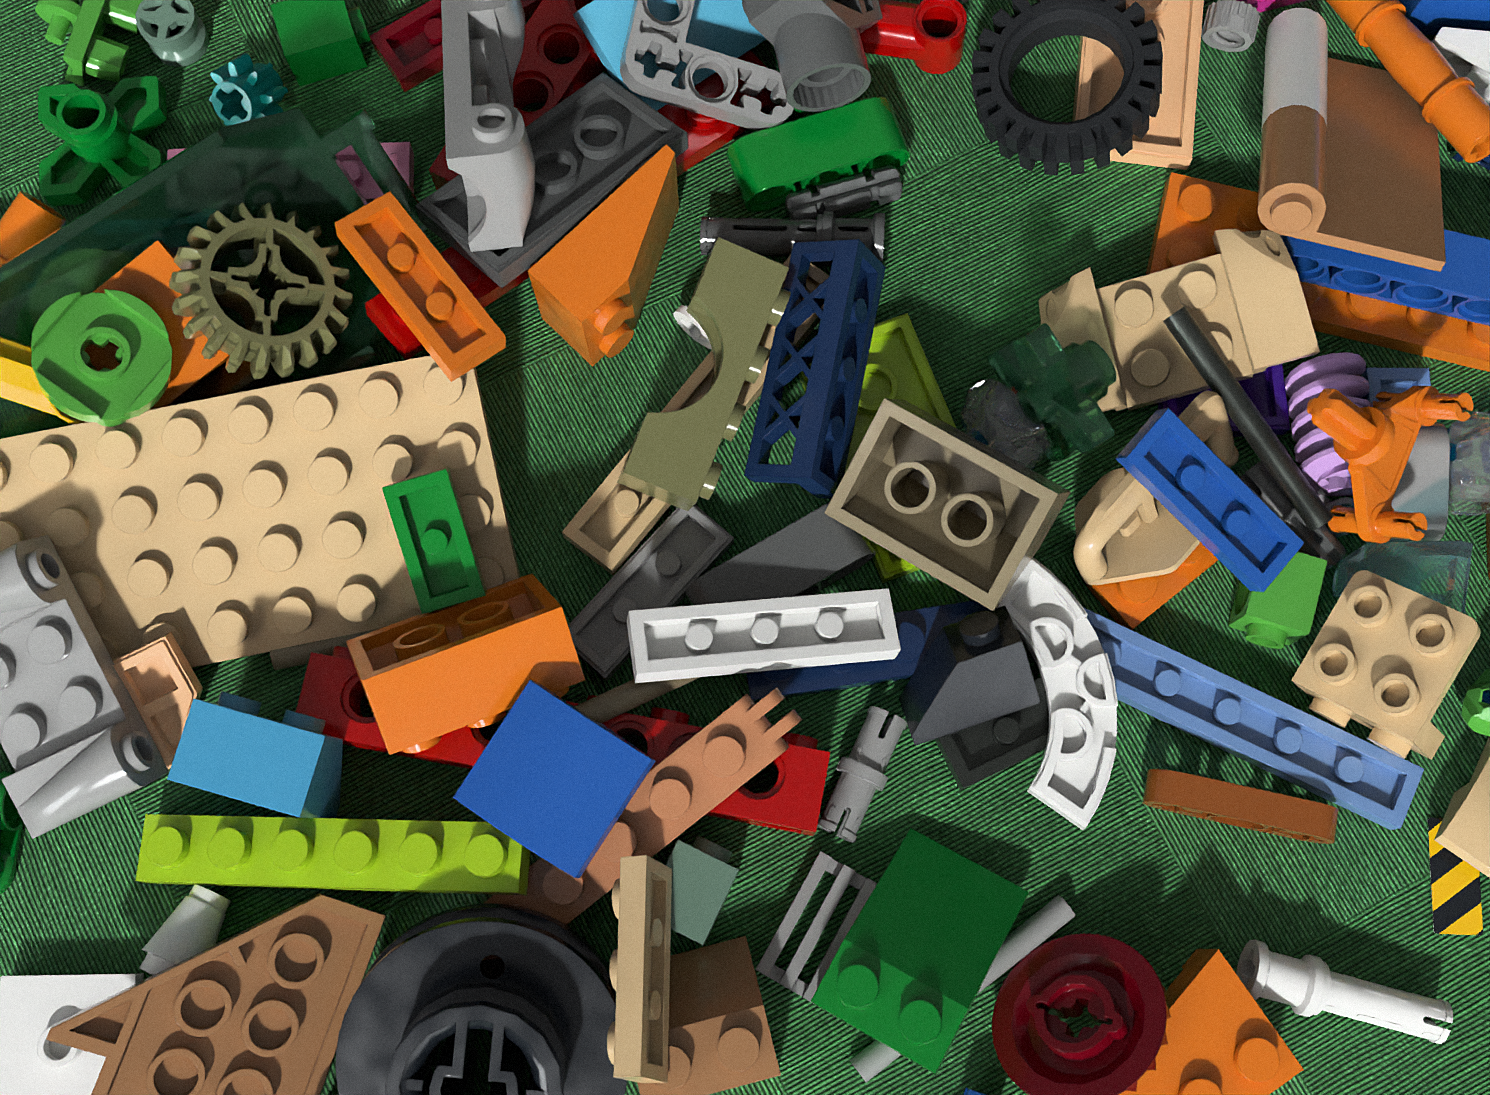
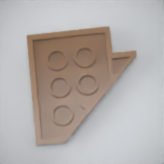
(238, 1015)

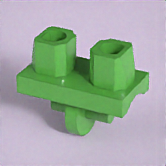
(87, 49)

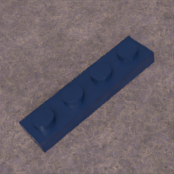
(915, 632)

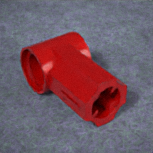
(907, 32)

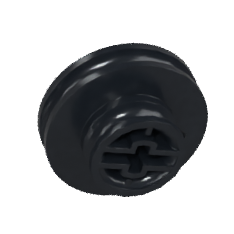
(541, 1001)

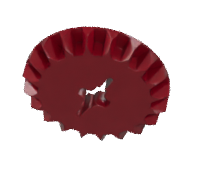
(1059, 983)

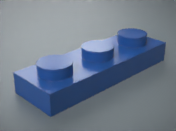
(1209, 500)

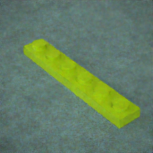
(332, 854)

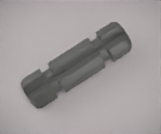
(846, 194)

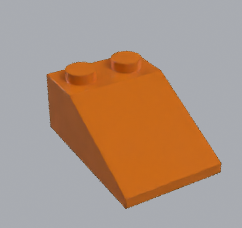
(603, 268)

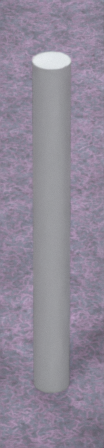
(1015, 947)

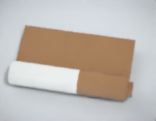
(1345, 152)

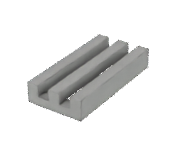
(844, 876)

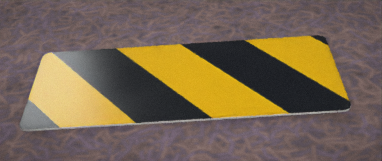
(1453, 889)

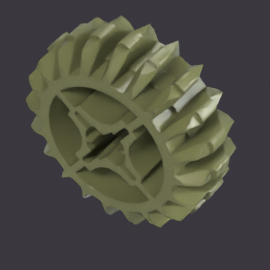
(270, 239)

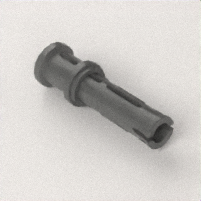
(777, 236)

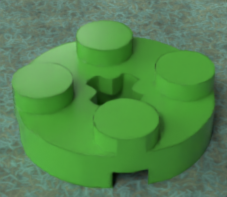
(98, 319)

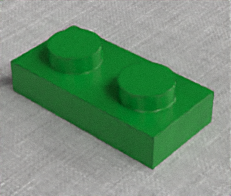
(435, 540)

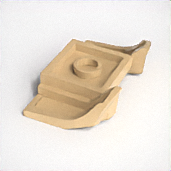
(1240, 298)

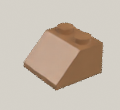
(715, 1023)

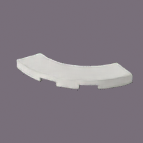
(1077, 690)

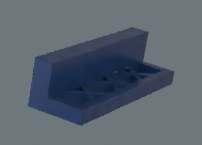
(836, 371)

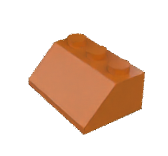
(464, 663)

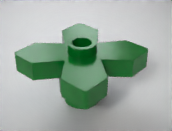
(99, 136)

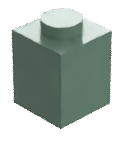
(699, 886)

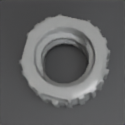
(1230, 25)

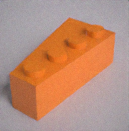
(1216, 1037)

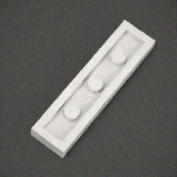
(762, 635)

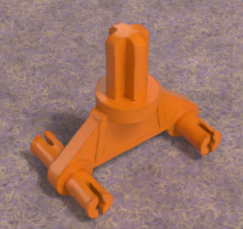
(1377, 448)

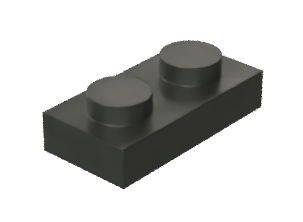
(997, 743)

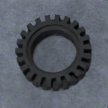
(1081, 139)

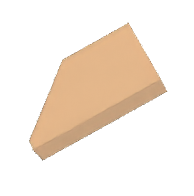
(161, 689)

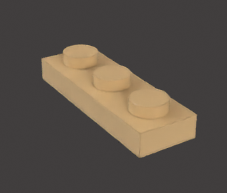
(641, 971)

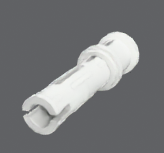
(1313, 988)

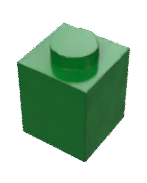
(321, 37)

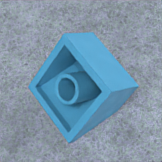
(260, 759)

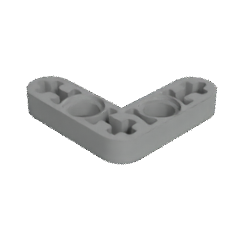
(669, 45)

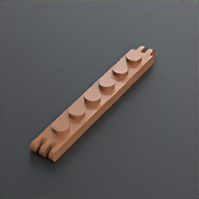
(666, 804)

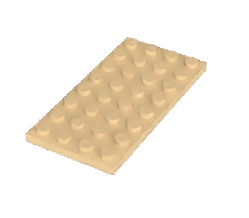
(256, 508)

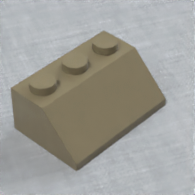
(946, 502)

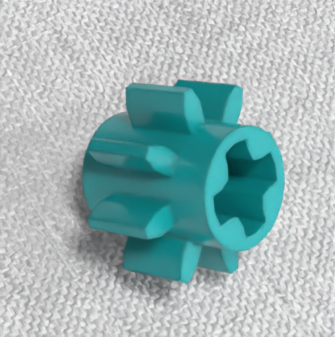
(246, 90)

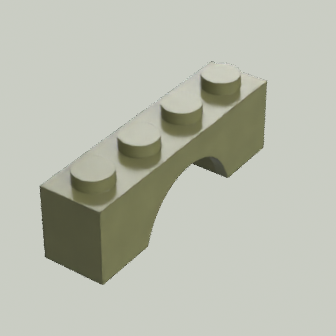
(732, 305)

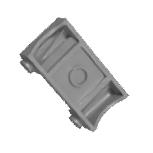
(482, 127)
(61, 700)

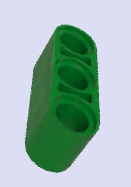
(816, 151)

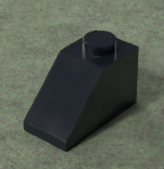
(969, 677)

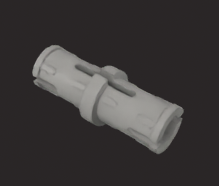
(862, 774)

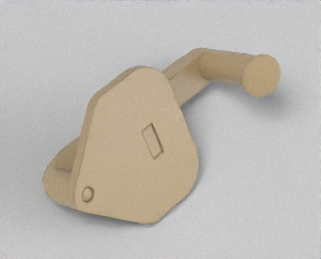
(1125, 529)

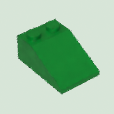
(920, 950)

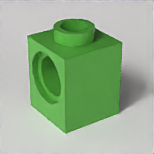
(1285, 608)

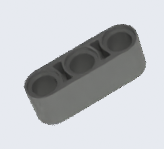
(786, 564)

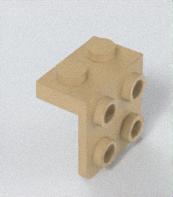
(1387, 662)

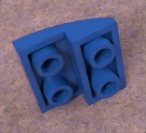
(554, 779)

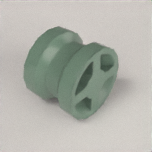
(161, 19)

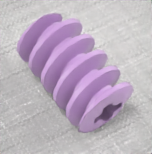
(1314, 448)

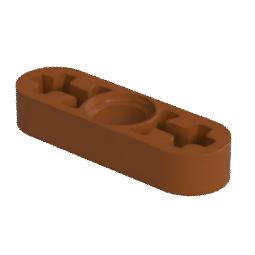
(1240, 806)

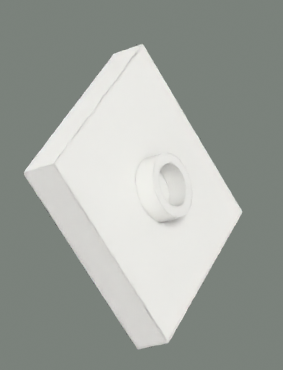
(27, 1013)

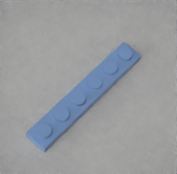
(1258, 727)

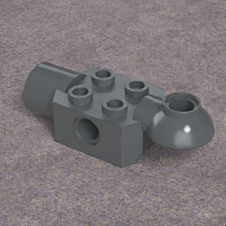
(817, 47)

